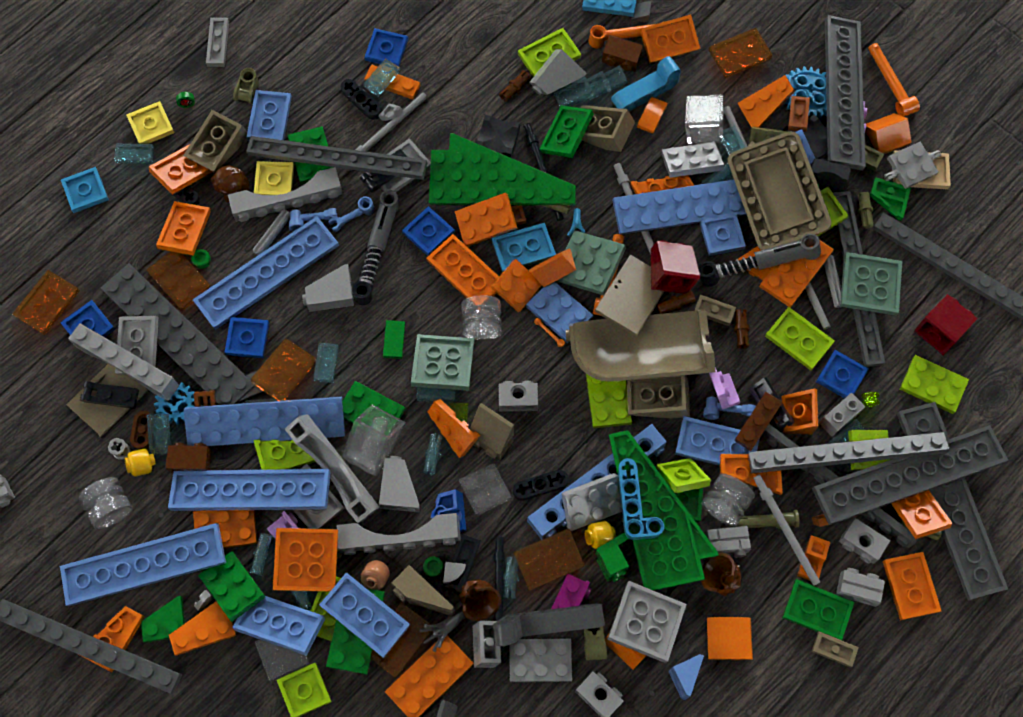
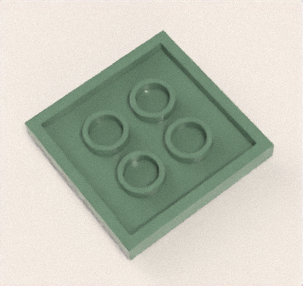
(594, 262)
(871, 283)
(442, 362)

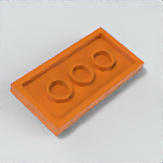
(463, 268)
(791, 278)
(429, 678)

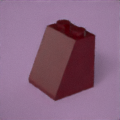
(673, 267)
(945, 324)

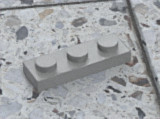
(217, 42)

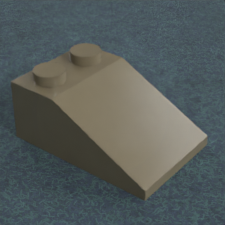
(608, 127)
(216, 141)
(659, 397)
(495, 432)
(418, 592)

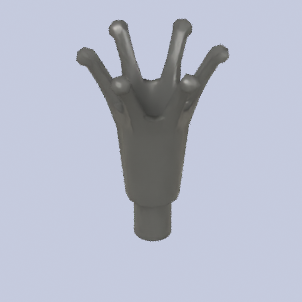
(442, 629)

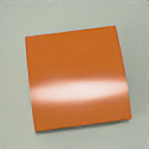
(729, 638)

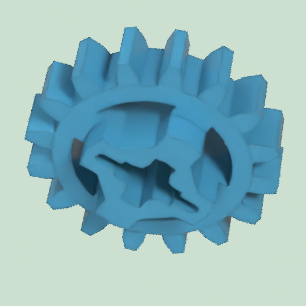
(177, 410)

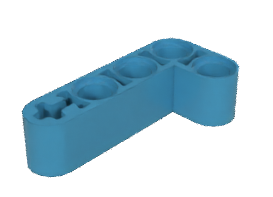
(650, 86)
(635, 499)

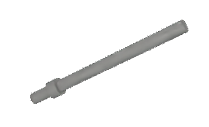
(389, 126)
(624, 181)
(766, 494)

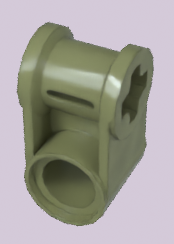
(246, 88)
(595, 645)

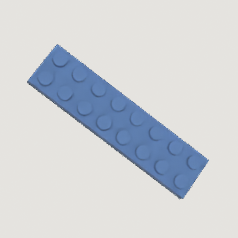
(676, 206)
(265, 272)
(260, 420)
(249, 490)
(142, 564)

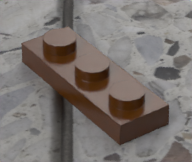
(758, 421)

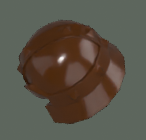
(229, 180)
(721, 574)
(479, 600)

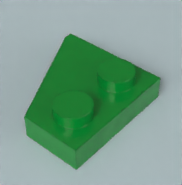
(890, 196)
(163, 621)

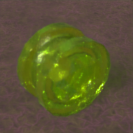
(870, 398)

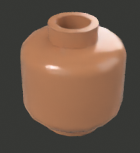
(375, 575)

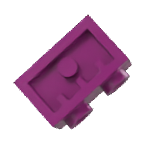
(572, 592)

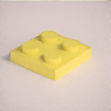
(150, 123)
(273, 178)

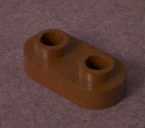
(139, 431)

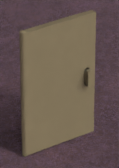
(632, 299)
(99, 416)

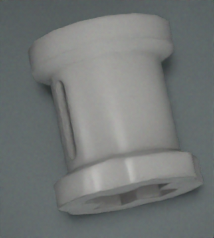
(113, 448)

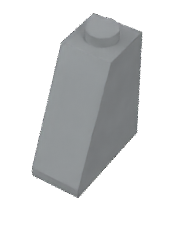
(556, 73)
(330, 291)
(396, 487)

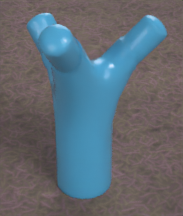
(576, 222)

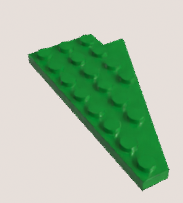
(476, 173)
(677, 552)

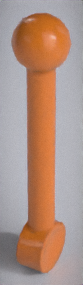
(560, 342)

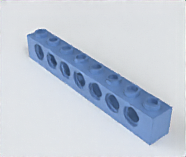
(544, 528)

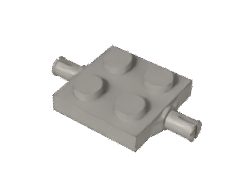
(912, 165)

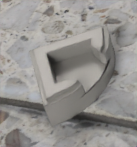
(390, 112)
(453, 571)
(205, 598)

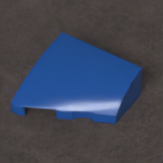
(449, 503)

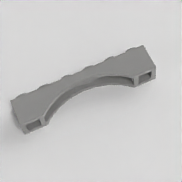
(248, 205)
(123, 360)
(353, 493)
(440, 529)

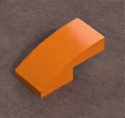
(652, 115)
(816, 553)

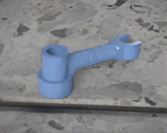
(363, 203)
(298, 219)
(712, 409)

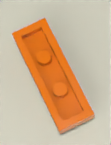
(399, 85)

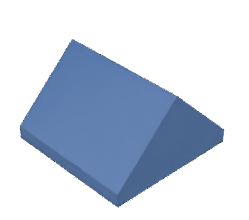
(685, 675)

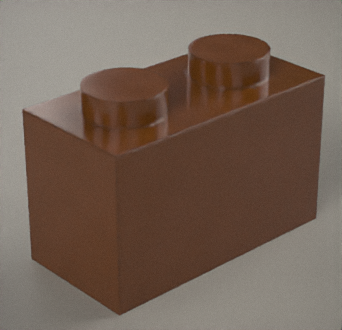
(622, 53)
(188, 458)

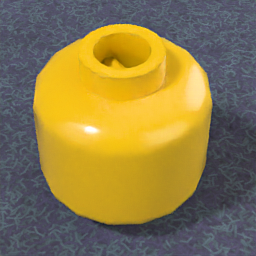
(139, 462)
(599, 534)

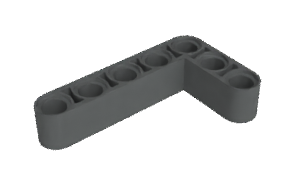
(515, 626)

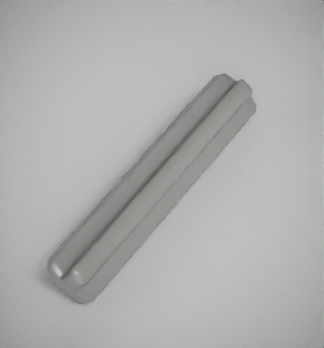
(272, 232)
(833, 280)

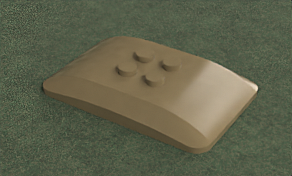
(779, 191)

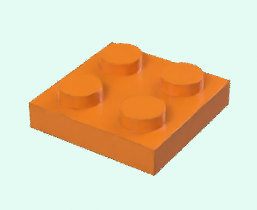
(516, 285)

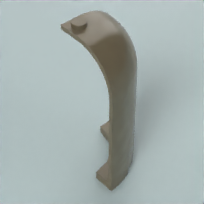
(664, 347)

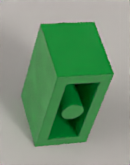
(612, 563)

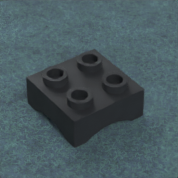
(499, 135)
(816, 137)
(830, 174)

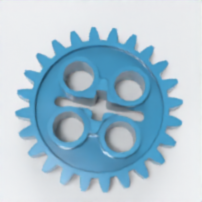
(809, 84)

